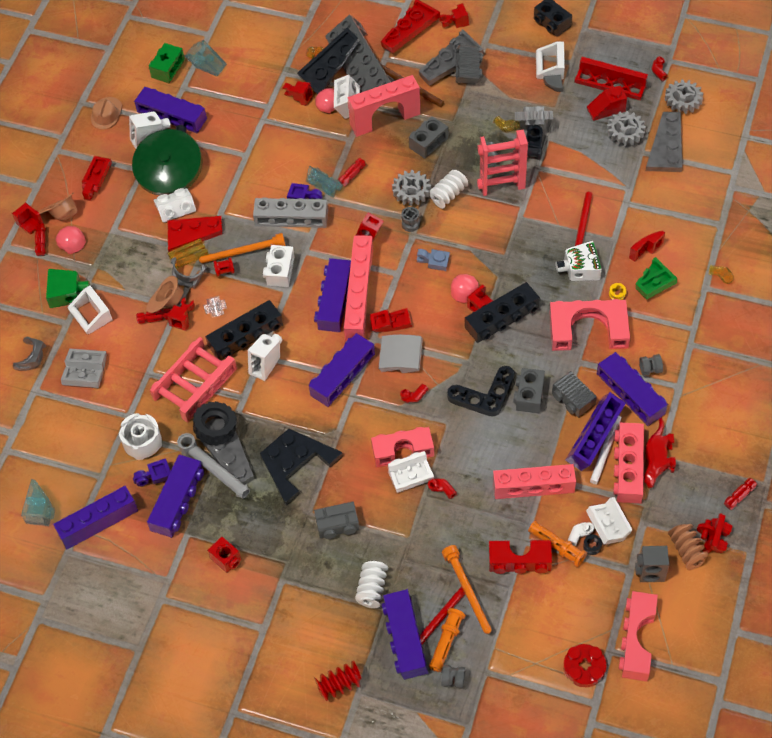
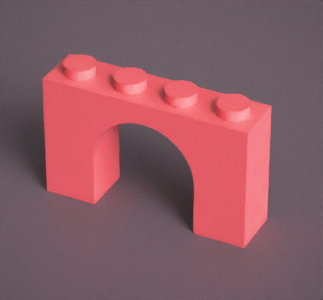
(364, 104)
(610, 312)

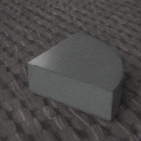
(554, 82)

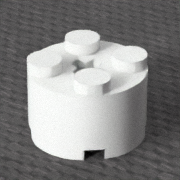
(140, 436)

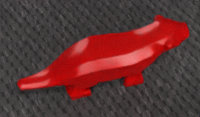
(657, 455)

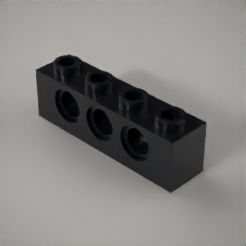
(506, 304)
(248, 322)

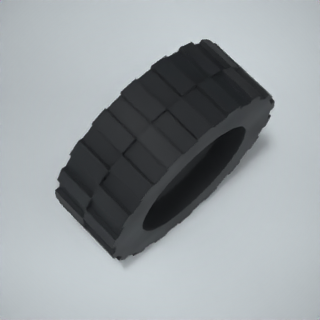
(214, 437)

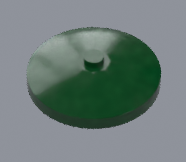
(167, 162)

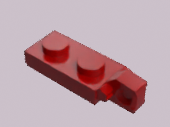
(95, 176)

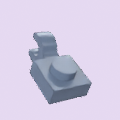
(436, 259)

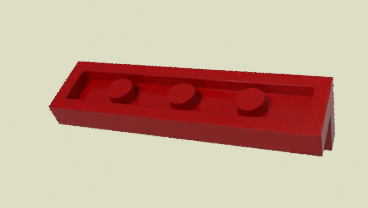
(613, 75)

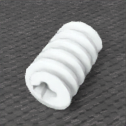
(448, 188)
(370, 584)

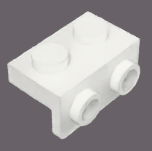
(174, 204)
(410, 471)
(609, 521)

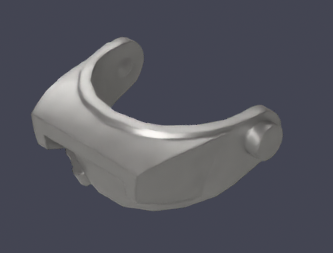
(188, 281)
(34, 358)

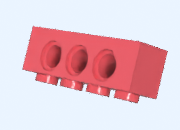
(629, 434)
(534, 481)

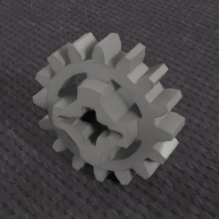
(683, 96)
(533, 115)
(626, 128)
(411, 187)

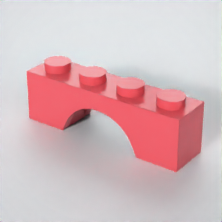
(636, 659)

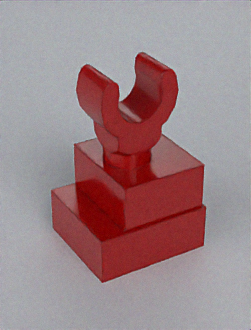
(459, 17)
(301, 92)
(178, 315)

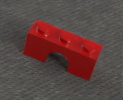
(504, 560)

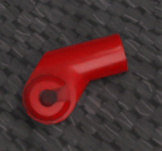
(442, 485)

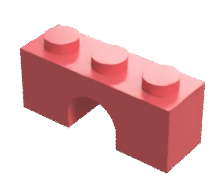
(386, 446)

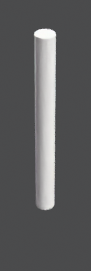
(604, 452)

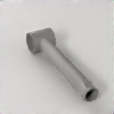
(211, 465)

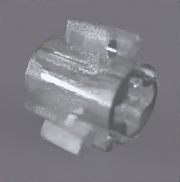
(215, 306)

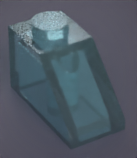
(205, 58)
(37, 506)

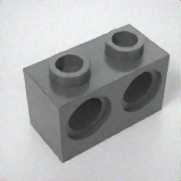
(428, 137)
(529, 390)
(652, 564)

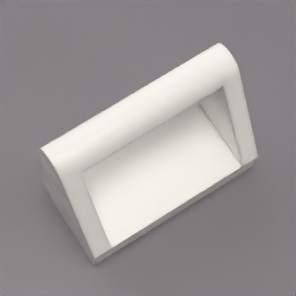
(554, 49)
(91, 296)

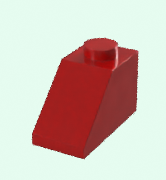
(608, 103)

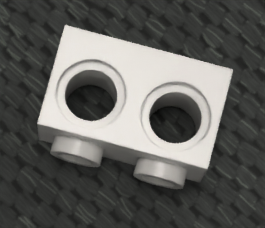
(344, 88)
(281, 266)

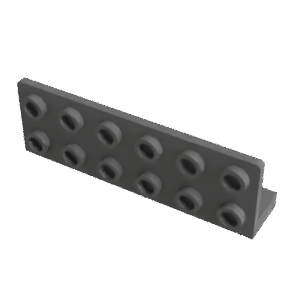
(362, 62)

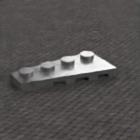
(445, 61)
(667, 145)
(230, 455)

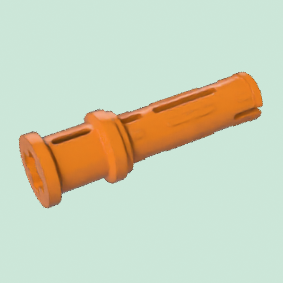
(566, 549)
(449, 631)

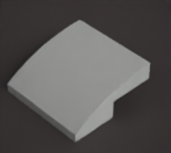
(400, 353)
(84, 368)

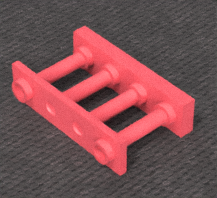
(519, 164)
(200, 394)

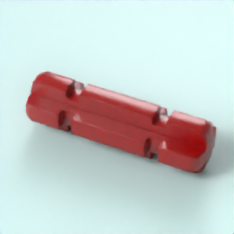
(352, 171)
(40, 239)
(151, 317)
(740, 493)

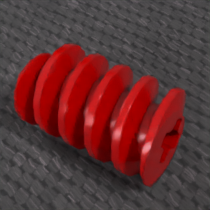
(339, 681)

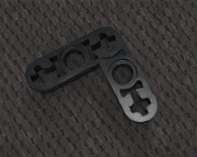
(485, 400)

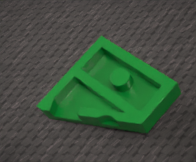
(655, 279)

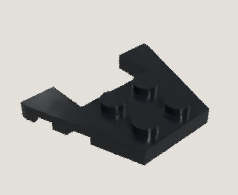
(290, 454)

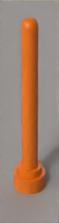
(278, 239)
(451, 555)

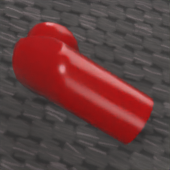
(657, 67)
(415, 396)

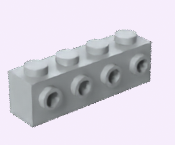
(290, 212)

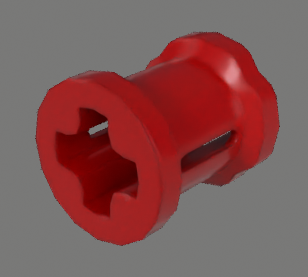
(223, 267)

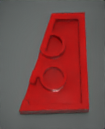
(191, 229)

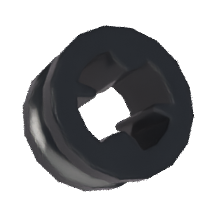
(595, 549)

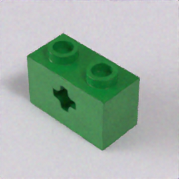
(166, 62)

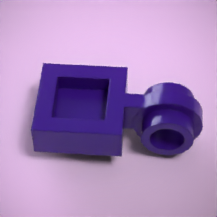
(302, 191)
(157, 472)

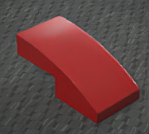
(648, 243)
(385, 321)

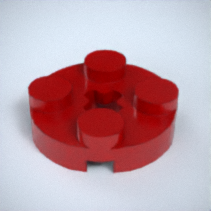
(590, 654)

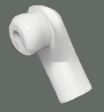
(580, 530)

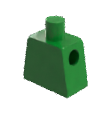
(63, 287)

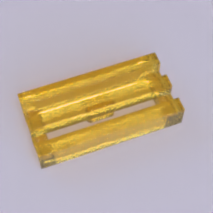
(187, 251)

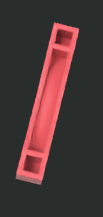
(358, 286)

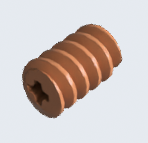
(687, 546)

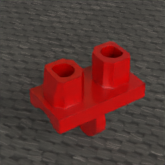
(711, 532)

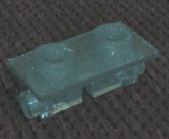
(323, 182)

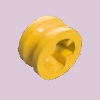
(617, 286)

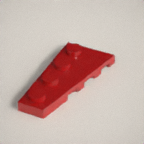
(413, 23)

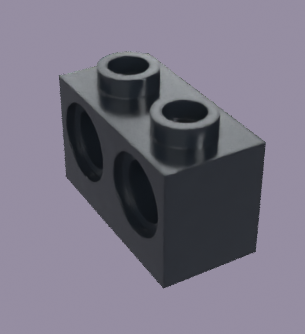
(552, 17)

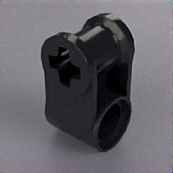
(534, 139)

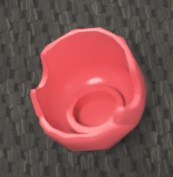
(325, 100)
(70, 239)
(463, 286)

